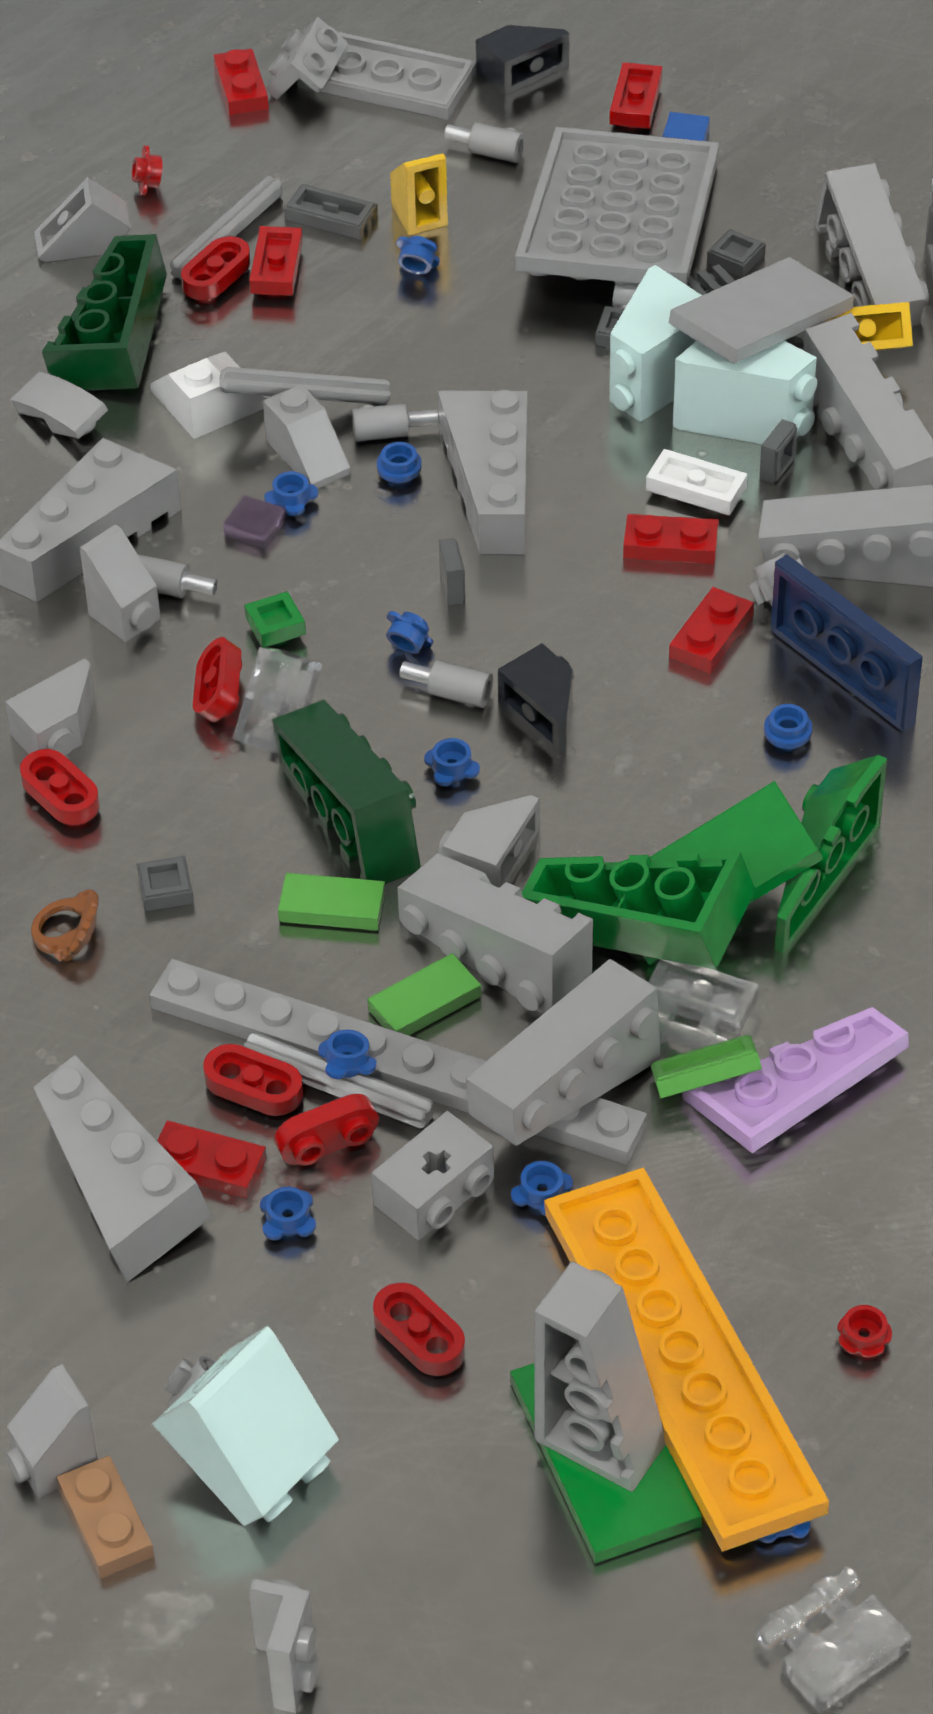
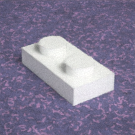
(696, 481)

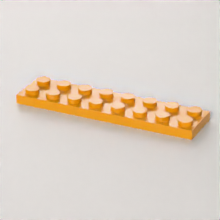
(706, 1389)

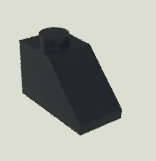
(521, 56)
(539, 694)

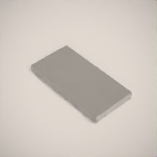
(399, 77)
(761, 310)

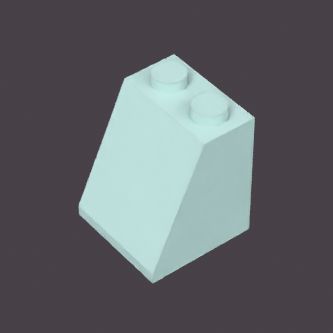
(647, 345)
(745, 397)
(250, 1428)

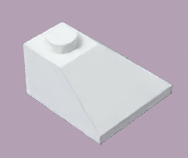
(196, 396)

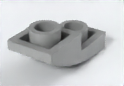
(60, 403)

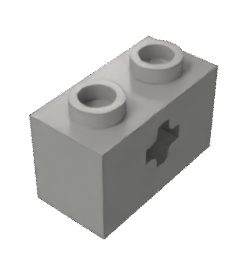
(433, 1175)

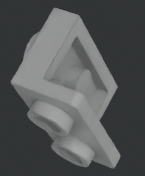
(308, 57)
(287, 1633)

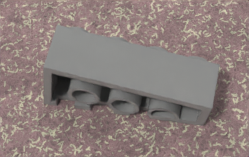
(869, 239)
(866, 409)
(100, 491)
(855, 534)
(569, 1055)
(127, 1177)
(593, 1379)

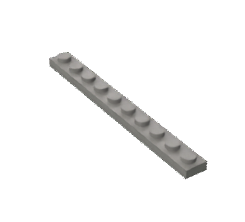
(401, 1060)

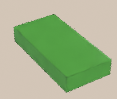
(331, 901)
(425, 996)
(705, 1066)

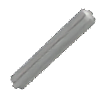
(232, 221)
(319, 385)
(384, 1096)

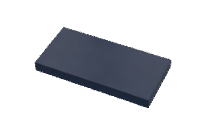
(846, 643)

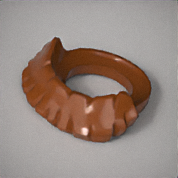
(72, 942)

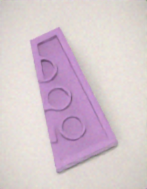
(799, 1078)

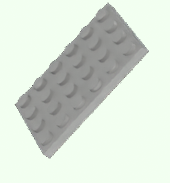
(617, 206)

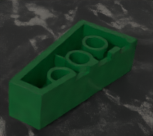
(113, 320)
(350, 790)

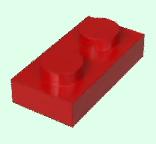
(240, 81)
(635, 95)
(276, 261)
(670, 539)
(711, 630)
(214, 1159)

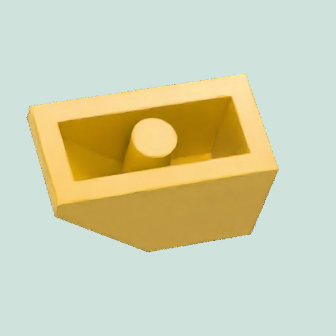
(420, 193)
(883, 325)

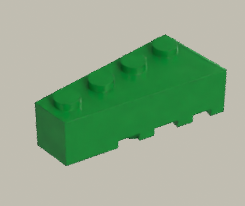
(648, 907)

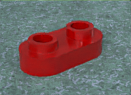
(215, 268)
(217, 680)
(68, 792)
(256, 1079)
(326, 1129)
(422, 1332)

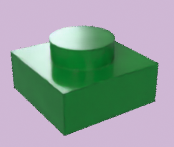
(275, 619)

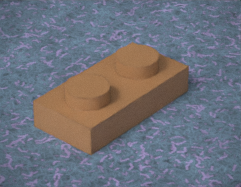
(105, 1516)

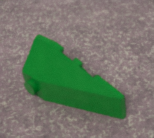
(840, 821)

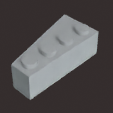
(489, 457)
(498, 932)

